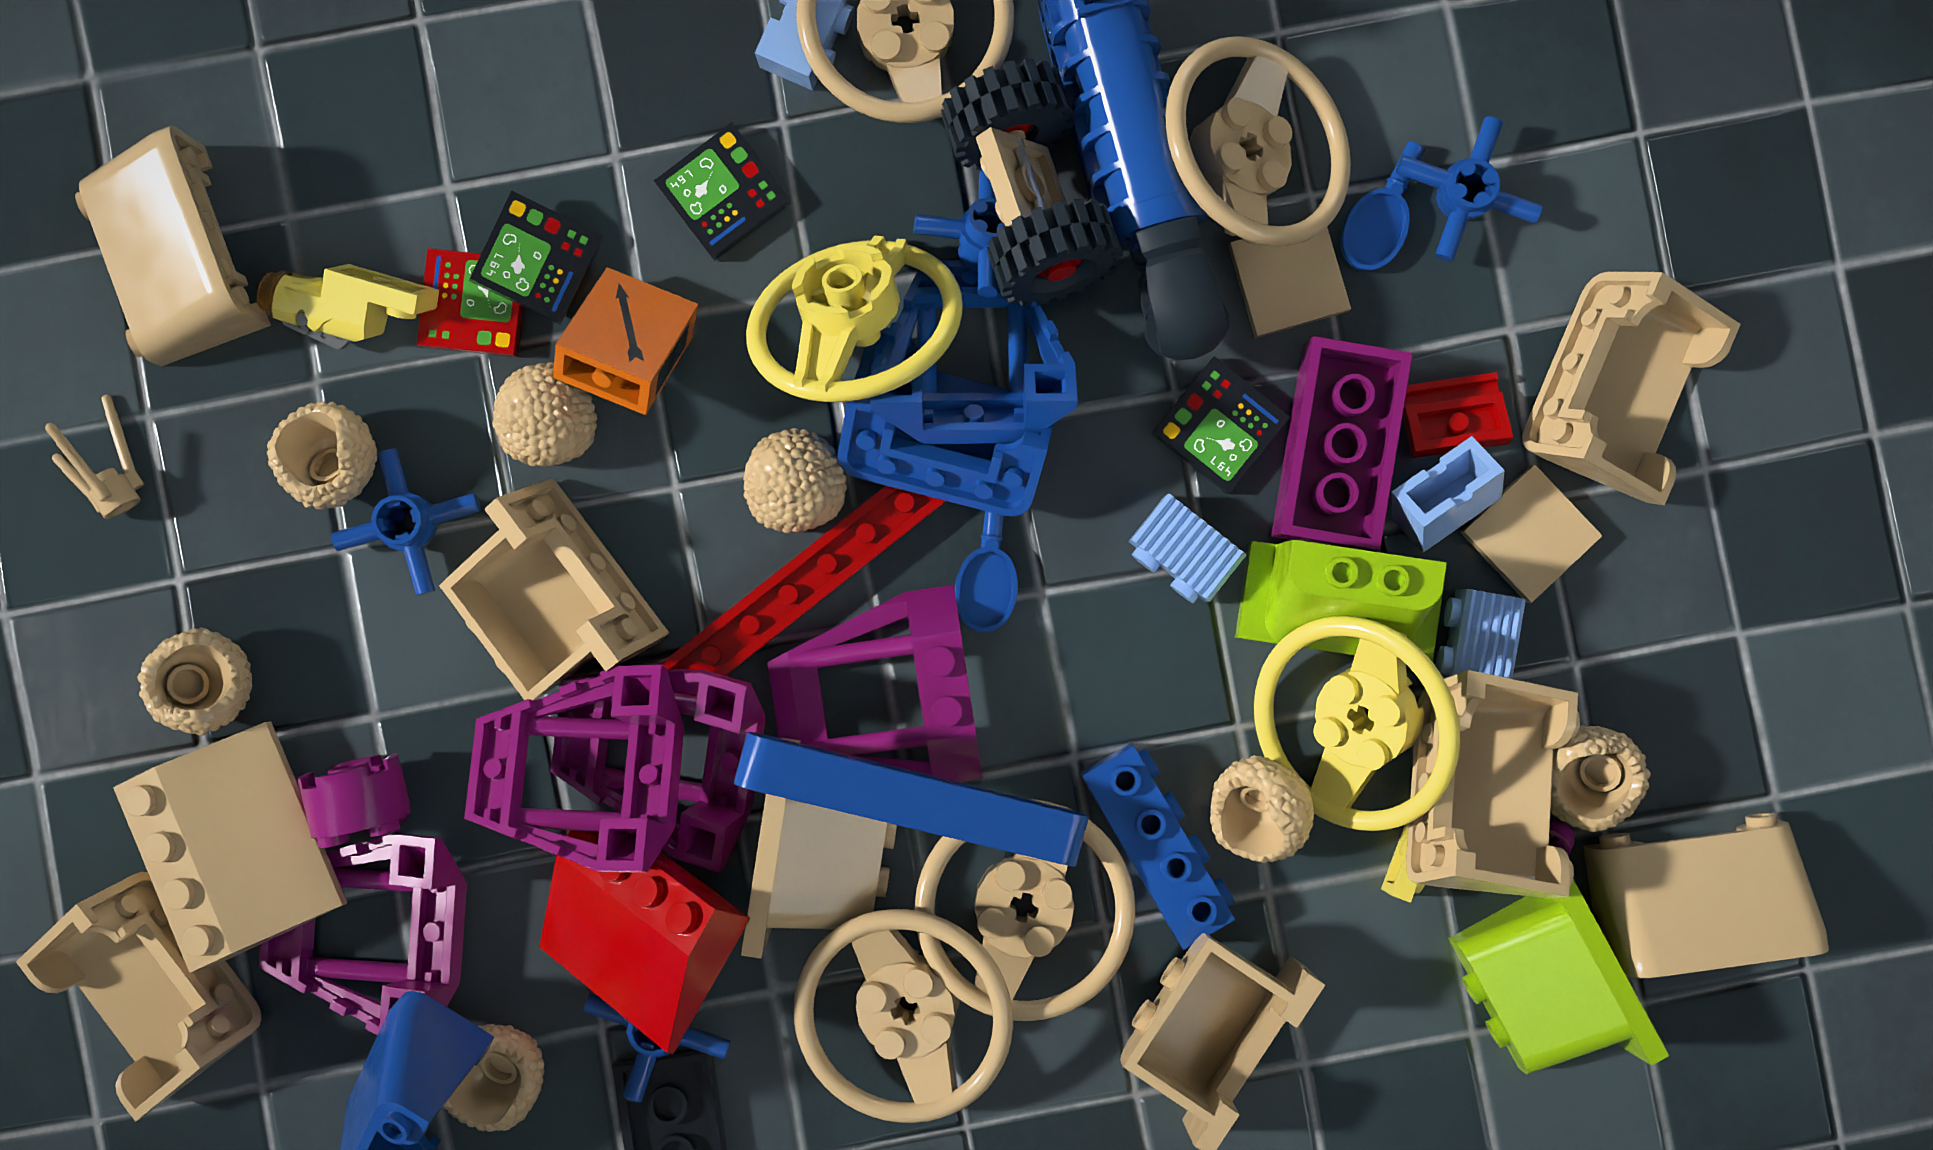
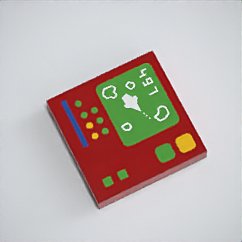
(466, 314)

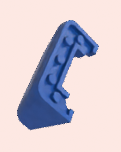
(979, 475)
(410, 1075)

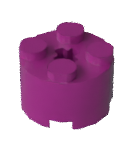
(355, 798)

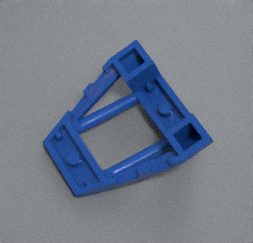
(1036, 392)

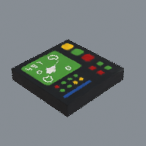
(722, 191)
(535, 257)
(1220, 425)

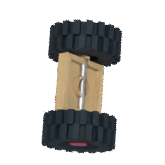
(1005, 129)

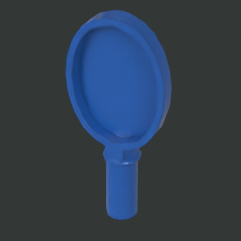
(1378, 221)
(987, 581)

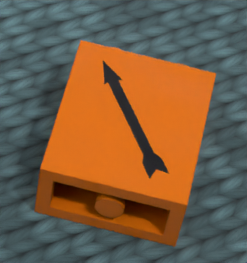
(625, 341)

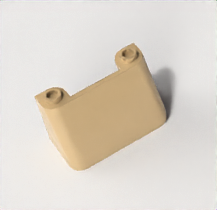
(167, 249)
(1622, 379)
(1496, 811)
(1704, 900)
(139, 984)

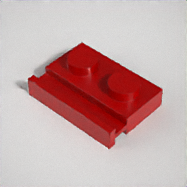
(1451, 411)

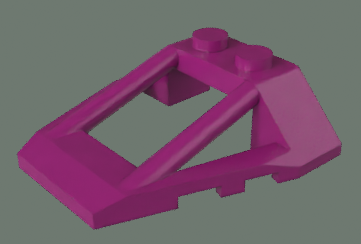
(940, 675)
(654, 733)
(721, 808)
(436, 930)

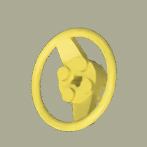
(845, 302)
(1351, 740)

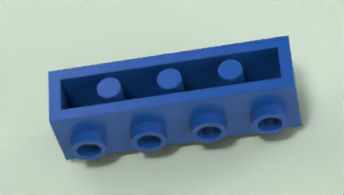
(1157, 844)

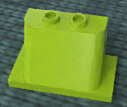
(1313, 581)
(1552, 984)

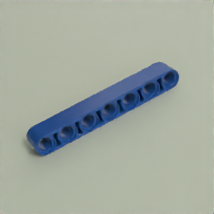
(910, 799)

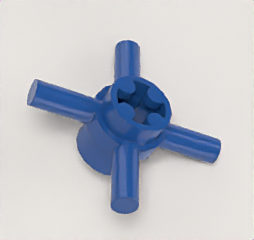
(1474, 171)
(973, 232)
(391, 510)
(650, 1051)

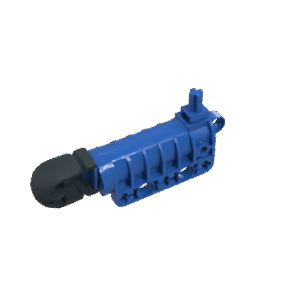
(1127, 165)

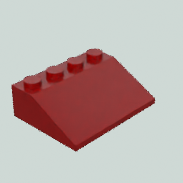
(641, 939)

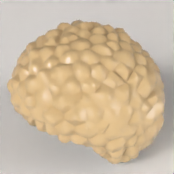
(543, 417)
(322, 455)
(794, 481)
(195, 681)
(1597, 779)
(1261, 810)
(502, 1084)

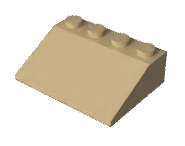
(229, 846)

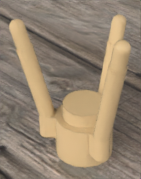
(107, 490)

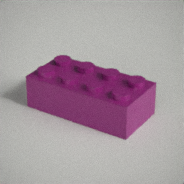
(1341, 444)

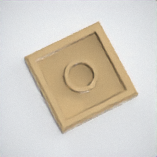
(1289, 283)
(1531, 534)

